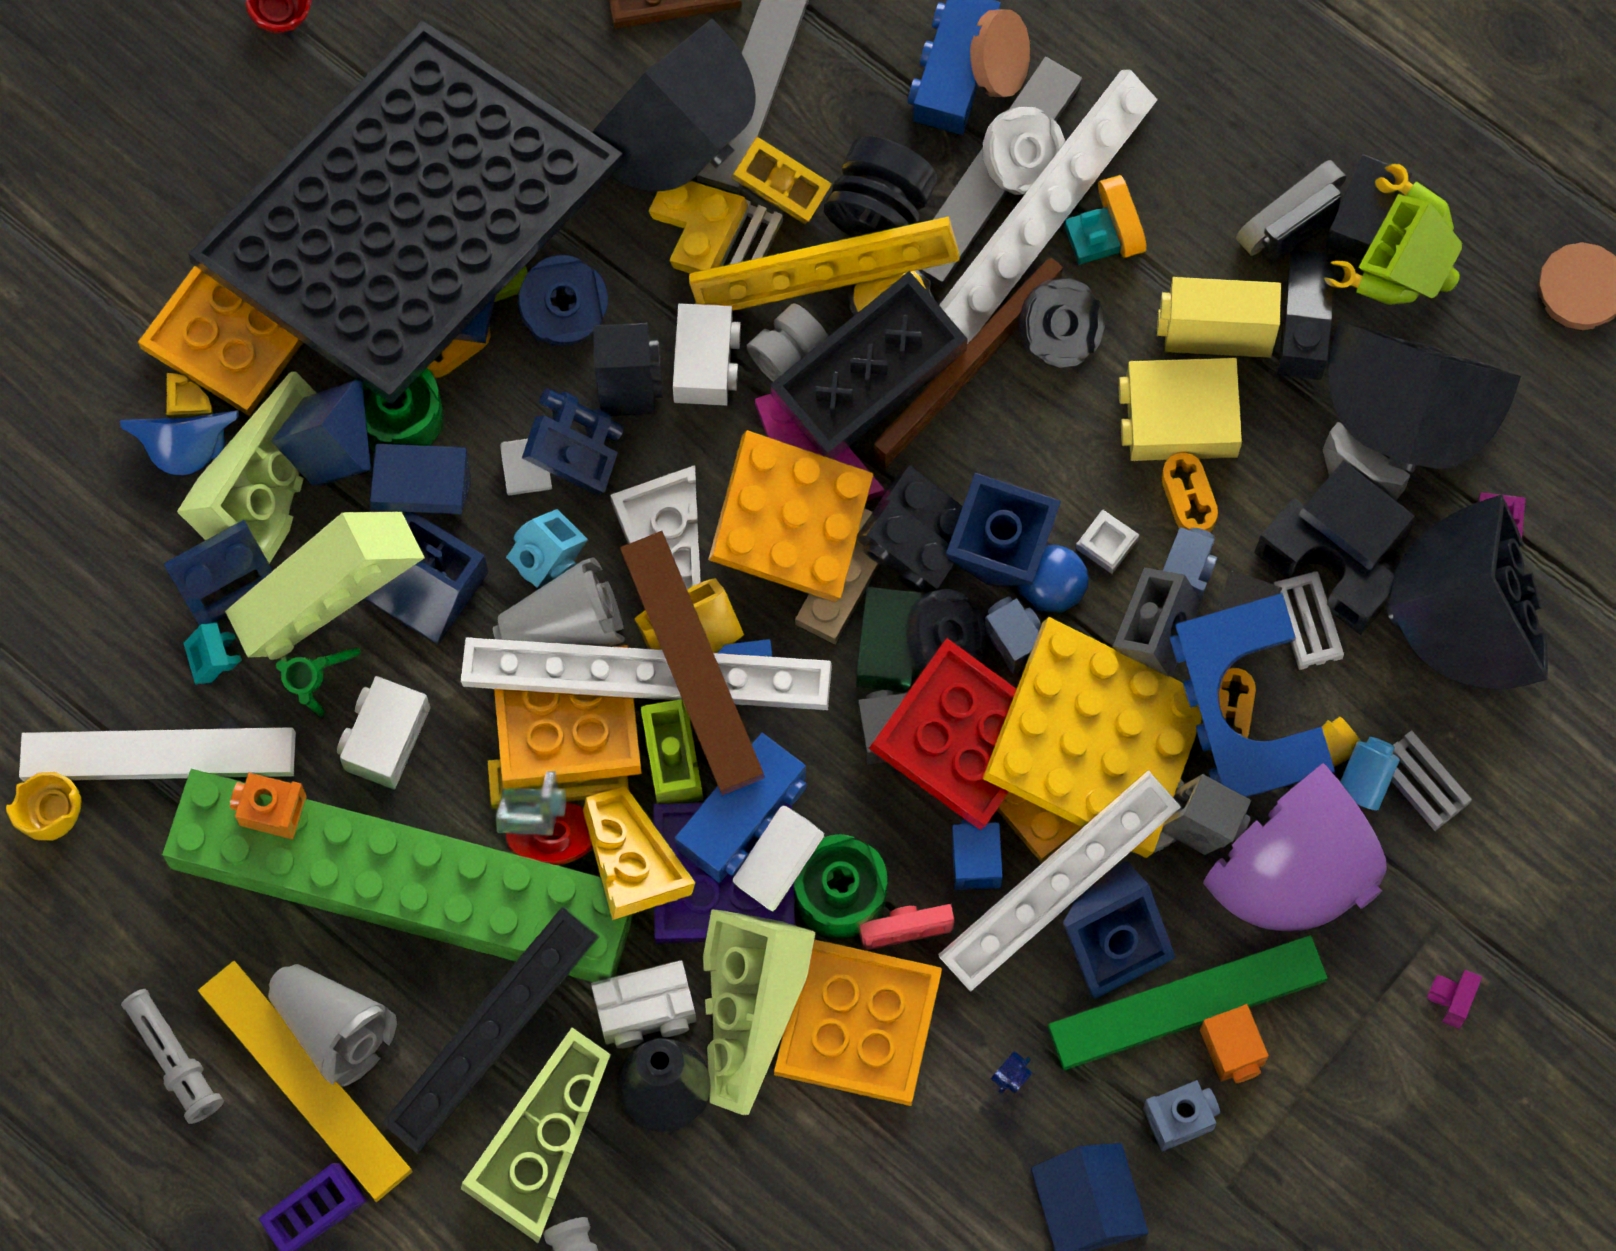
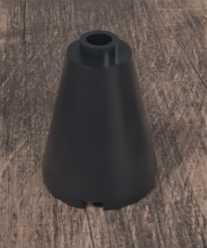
(663, 1084)

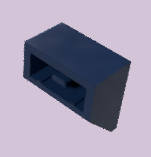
(437, 587)

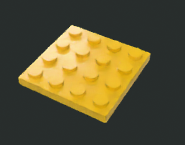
(1090, 728)

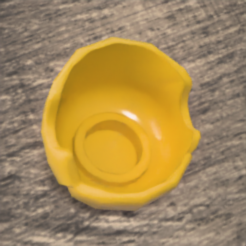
(45, 806)

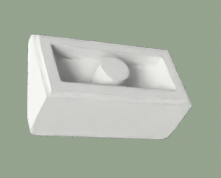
(778, 857)

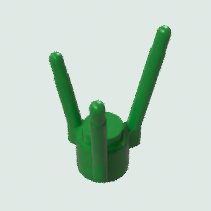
(305, 675)

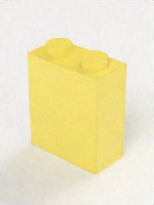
(1220, 317)
(1181, 408)

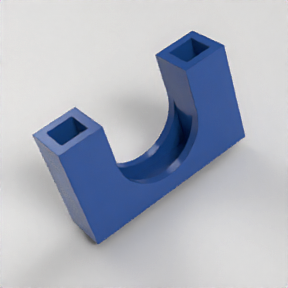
(1210, 648)

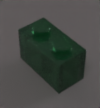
(884, 649)

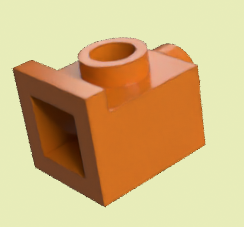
(279, 816)

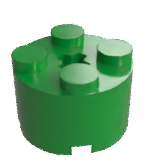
(415, 422)
(857, 867)

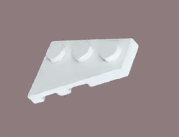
(664, 506)

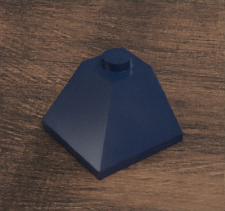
(1117, 930)

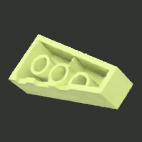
(323, 580)
(534, 1146)

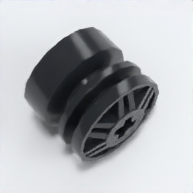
(879, 188)

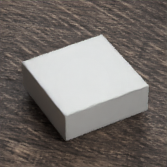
(1107, 541)

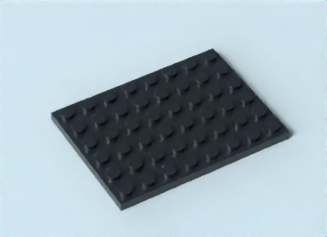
(406, 210)

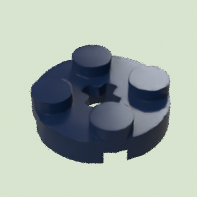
(576, 280)

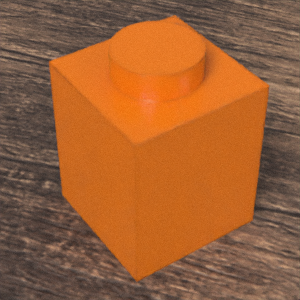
(1234, 1044)

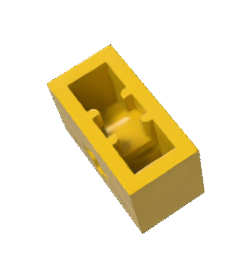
(781, 180)

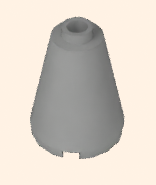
(566, 611)
(331, 1022)

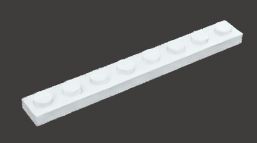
(1047, 203)
(638, 673)

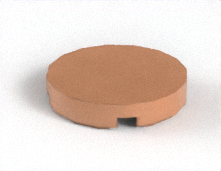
(1000, 53)
(1579, 286)

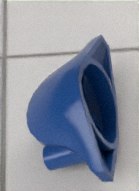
(181, 444)

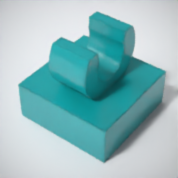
(1092, 235)
(207, 653)

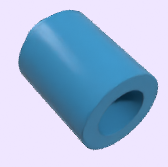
(1370, 772)

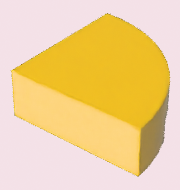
(185, 398)

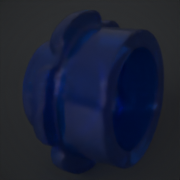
(1012, 1073)

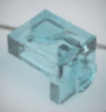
(531, 809)

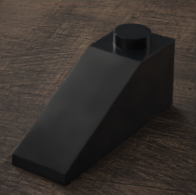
(1306, 315)

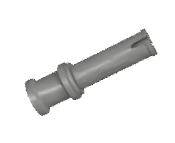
(181, 1073)

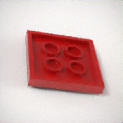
(948, 732)

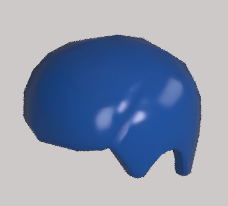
(1058, 581)

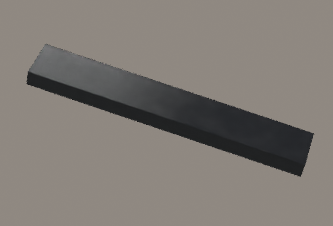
(490, 1029)

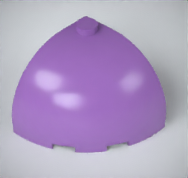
(1305, 861)

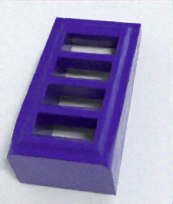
(338, 1211)

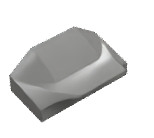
(1371, 464)

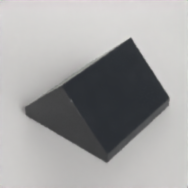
(1358, 516)

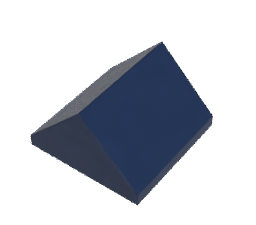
(327, 435)
(420, 478)
(1002, 532)
(1089, 1198)

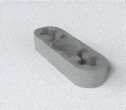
(1252, 233)

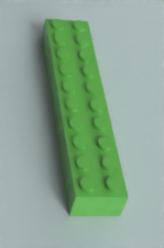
(392, 876)

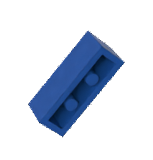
(948, 83)
(731, 822)

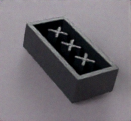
(869, 366)

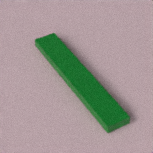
(1186, 1002)

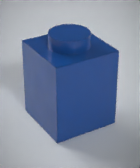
(976, 856)

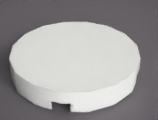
(1020, 147)

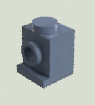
(1192, 557)
(1012, 631)
(1169, 1126)

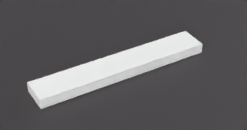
(159, 753)
(1059, 880)

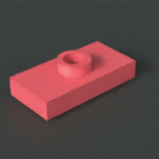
(906, 925)

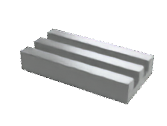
(1439, 773)

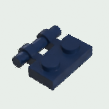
(567, 452)

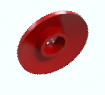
(567, 843)

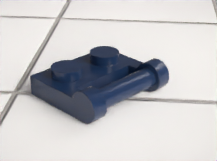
(214, 566)

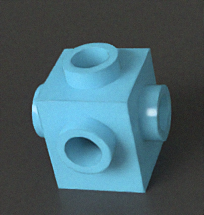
(546, 548)

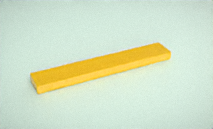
(827, 266)
(322, 1104)

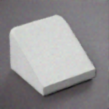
(520, 474)

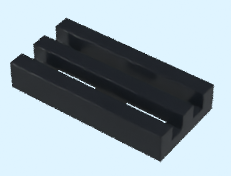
(1301, 223)

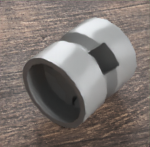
(791, 340)

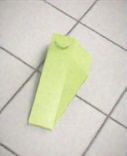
(251, 476)
(754, 988)

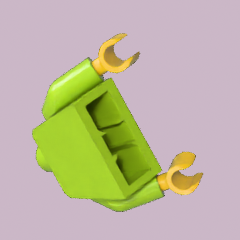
(1411, 249)

